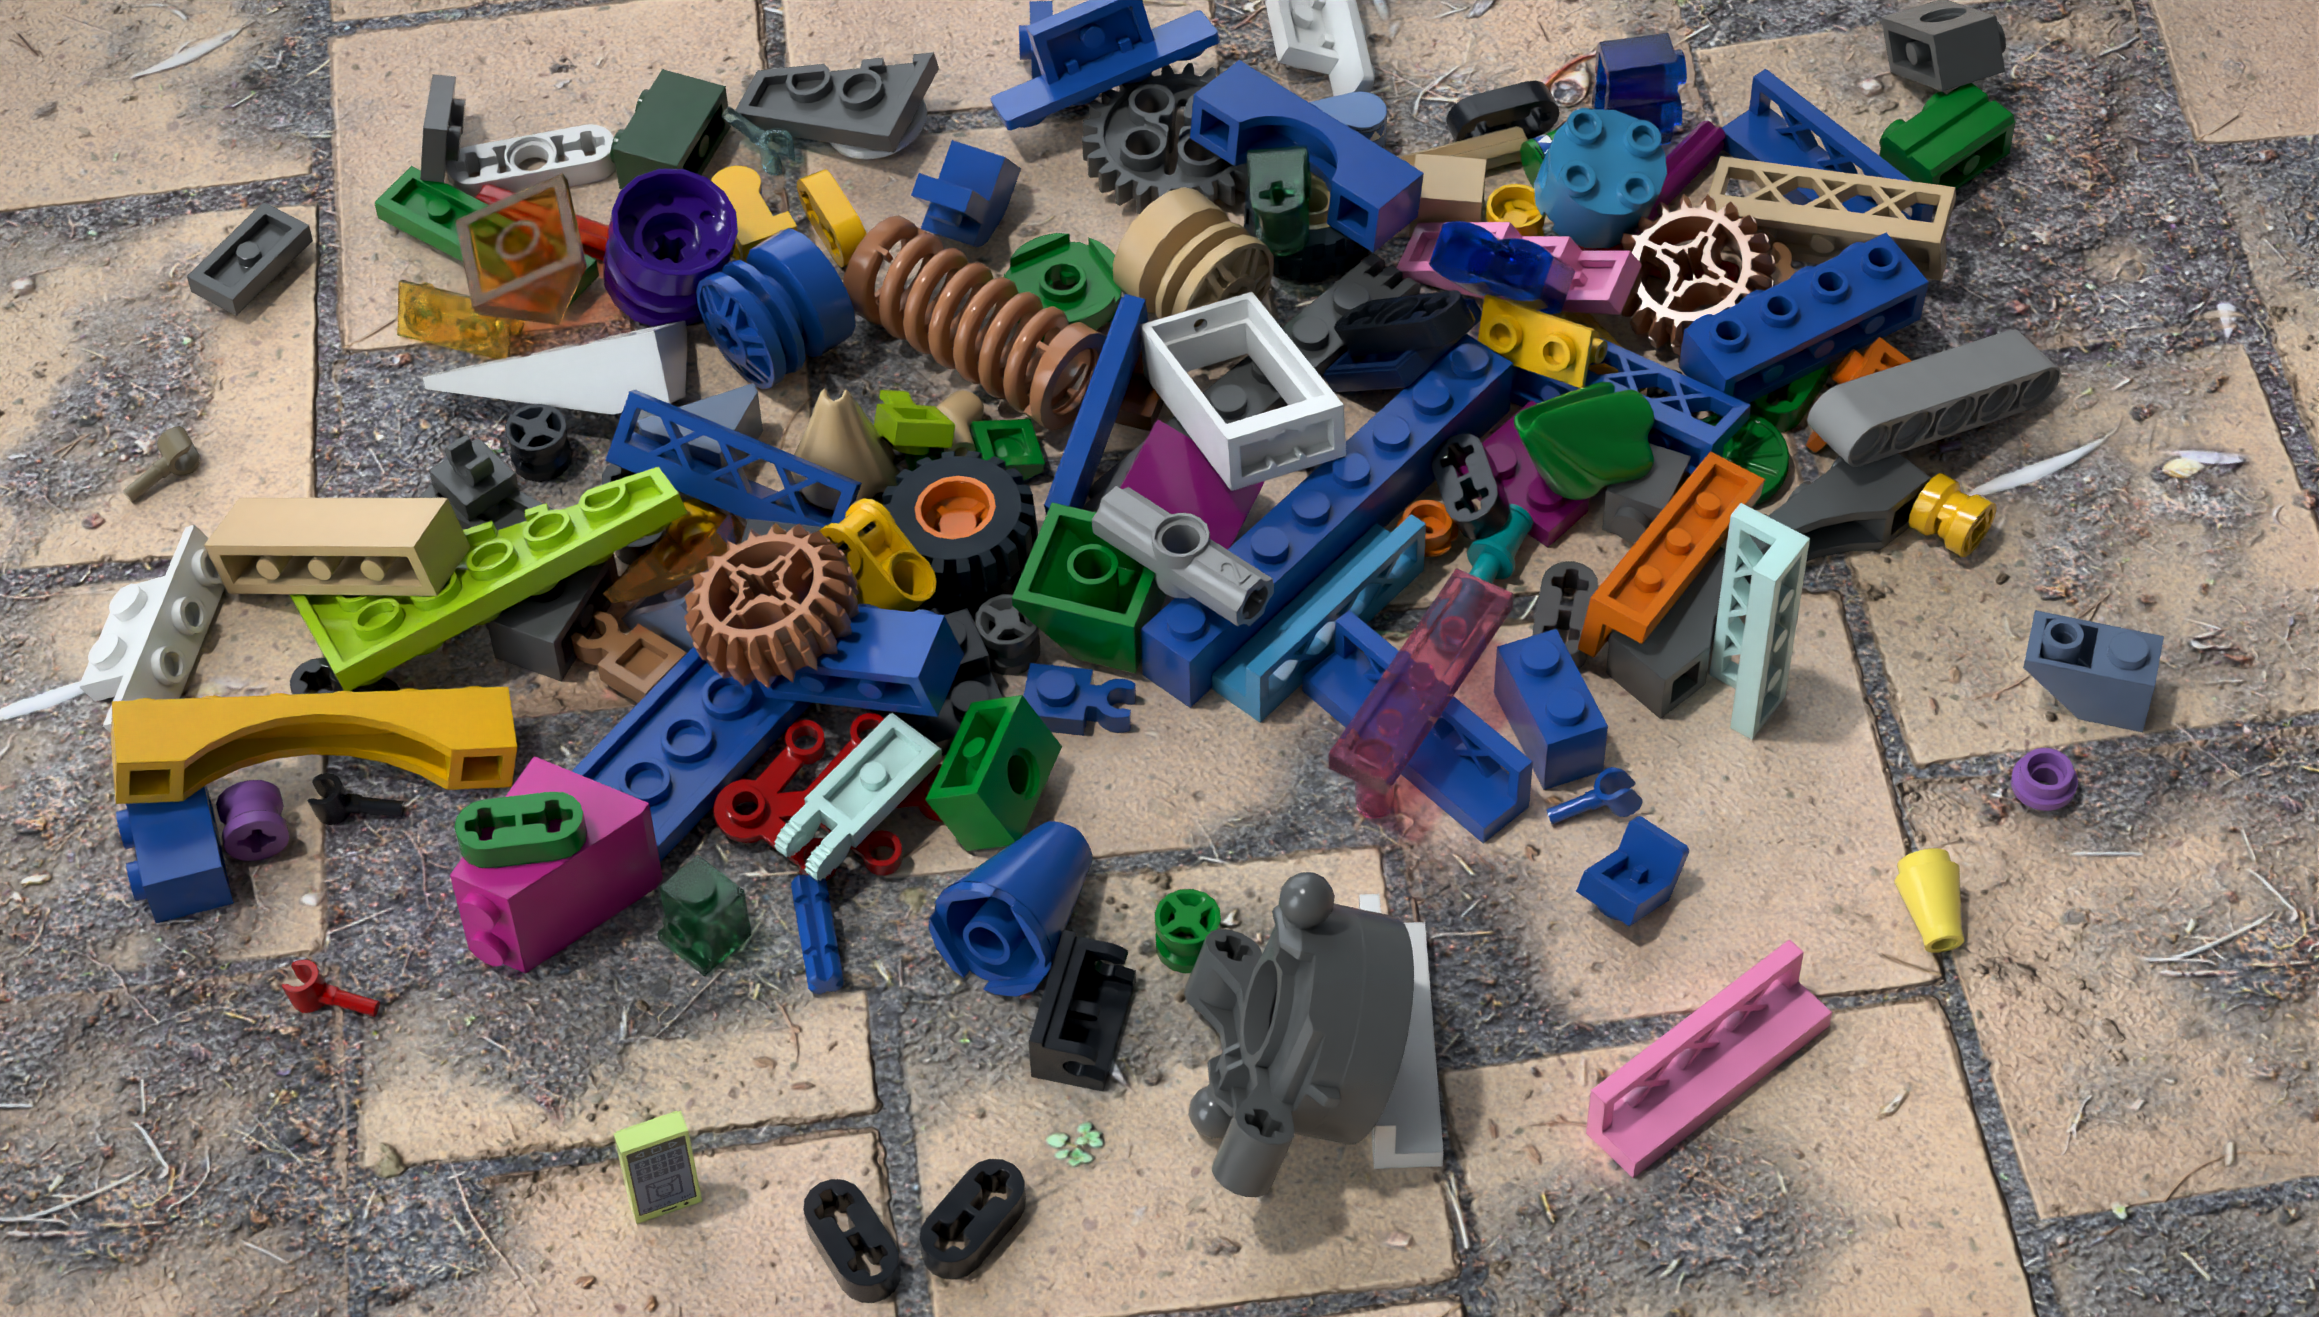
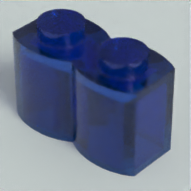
(1641, 80)
(1501, 267)

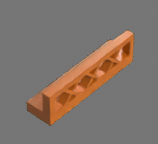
(1669, 553)

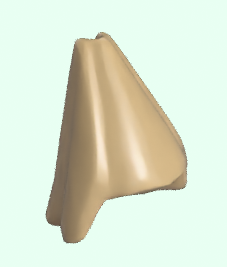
(848, 444)

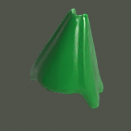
(1588, 439)

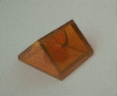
(524, 254)

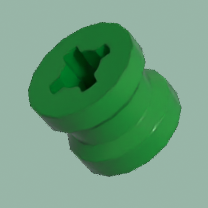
(1189, 913)

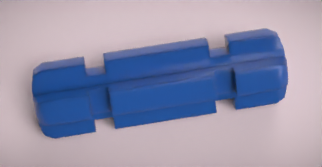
(817, 934)

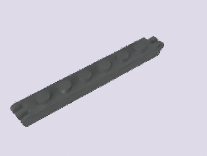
(1248, 392)

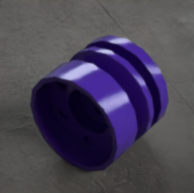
(663, 240)

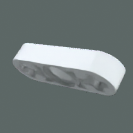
(548, 145)

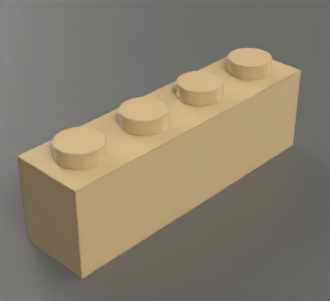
(338, 546)

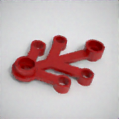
(777, 807)

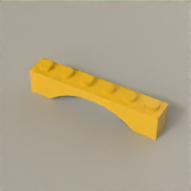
(180, 745)

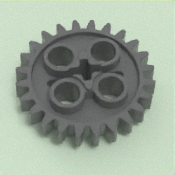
(1135, 132)

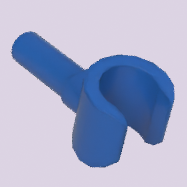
(1610, 789)

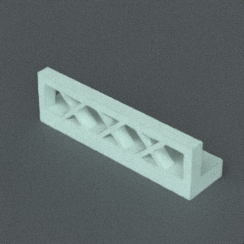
(1770, 611)

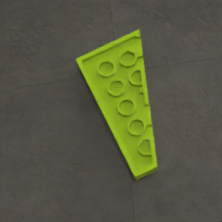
(378, 632)

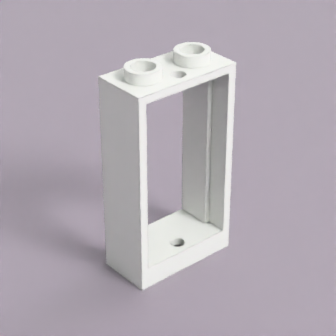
(1261, 445)

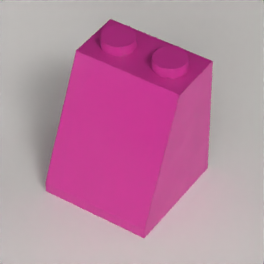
(540, 908)

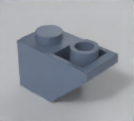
(2095, 668)

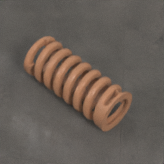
(1049, 373)

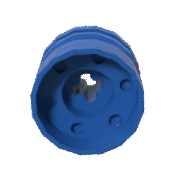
(776, 308)

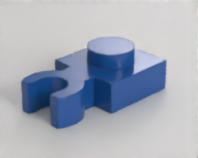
(1068, 699)

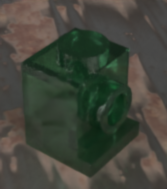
(703, 915)

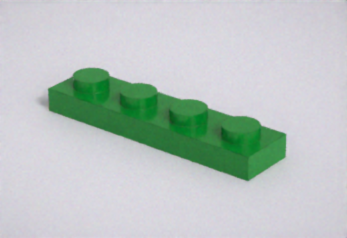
(430, 213)

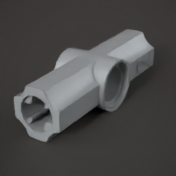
(1183, 556)

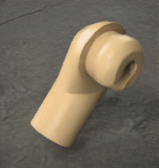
(962, 409)

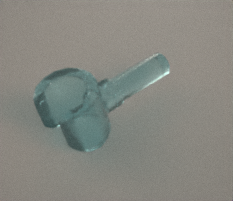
(770, 142)

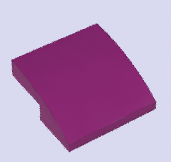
(1182, 480)

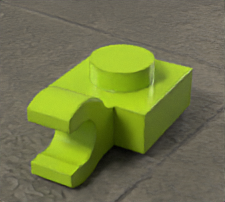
(912, 426)

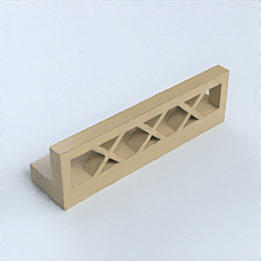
(1824, 225)

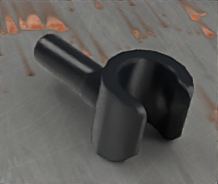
(340, 804)

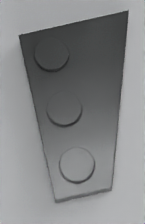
(845, 107)

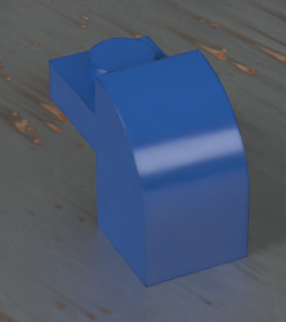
(968, 194)

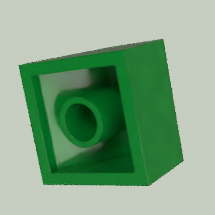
(1087, 591)

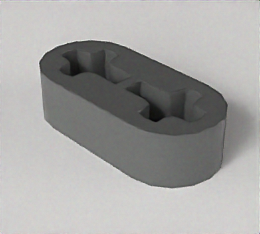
(1553, 615)

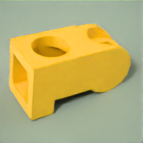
(754, 218)

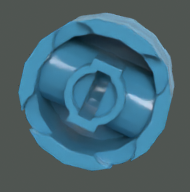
(1600, 176)

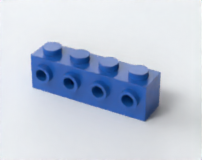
(1805, 321)

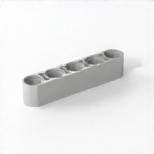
(1933, 397)

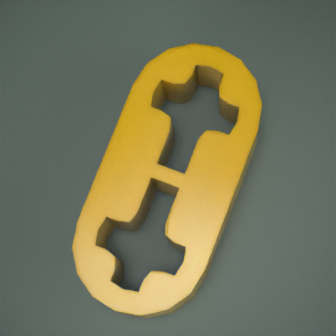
(831, 215)

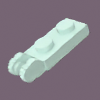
(859, 794)

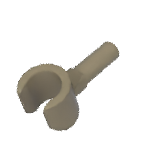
(178, 457)

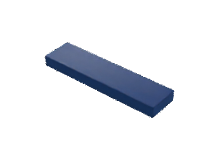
(1100, 406)

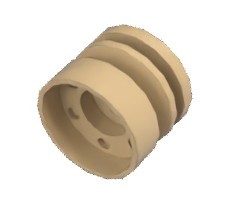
(1189, 256)

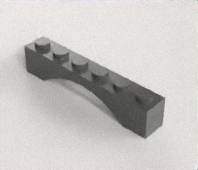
(1838, 512)

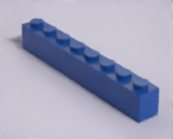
(1334, 507)

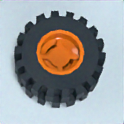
(968, 523)

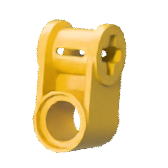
(883, 560)

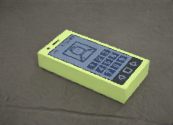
(658, 1166)

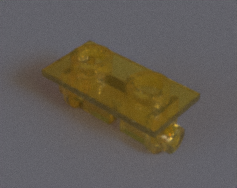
(451, 322)

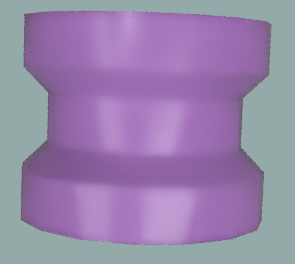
(252, 820)

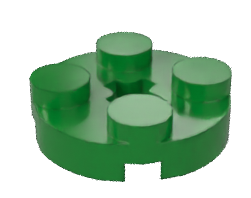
(1055, 258)

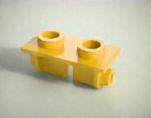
(1540, 341)

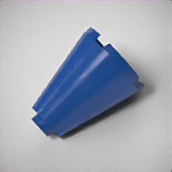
(1012, 909)

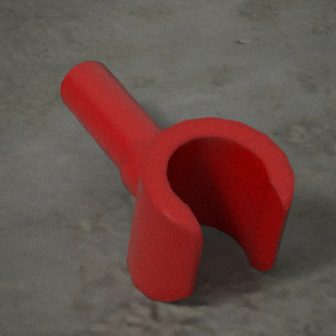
(317, 992)

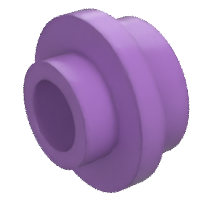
(2046, 766)

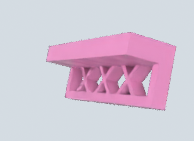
(1705, 1062)

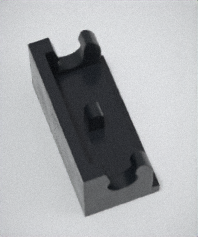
(1081, 1013)

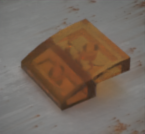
(668, 565)

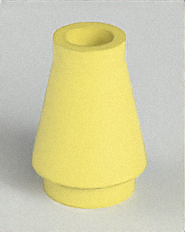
(1932, 896)

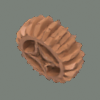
(1711, 233)
(771, 605)

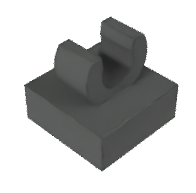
(473, 477)

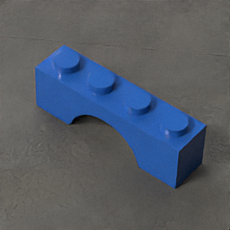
(1368, 186)

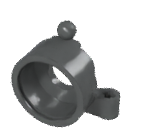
(1302, 1029)

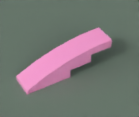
(1599, 281)

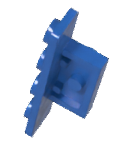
(1094, 51)

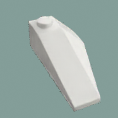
(582, 376)

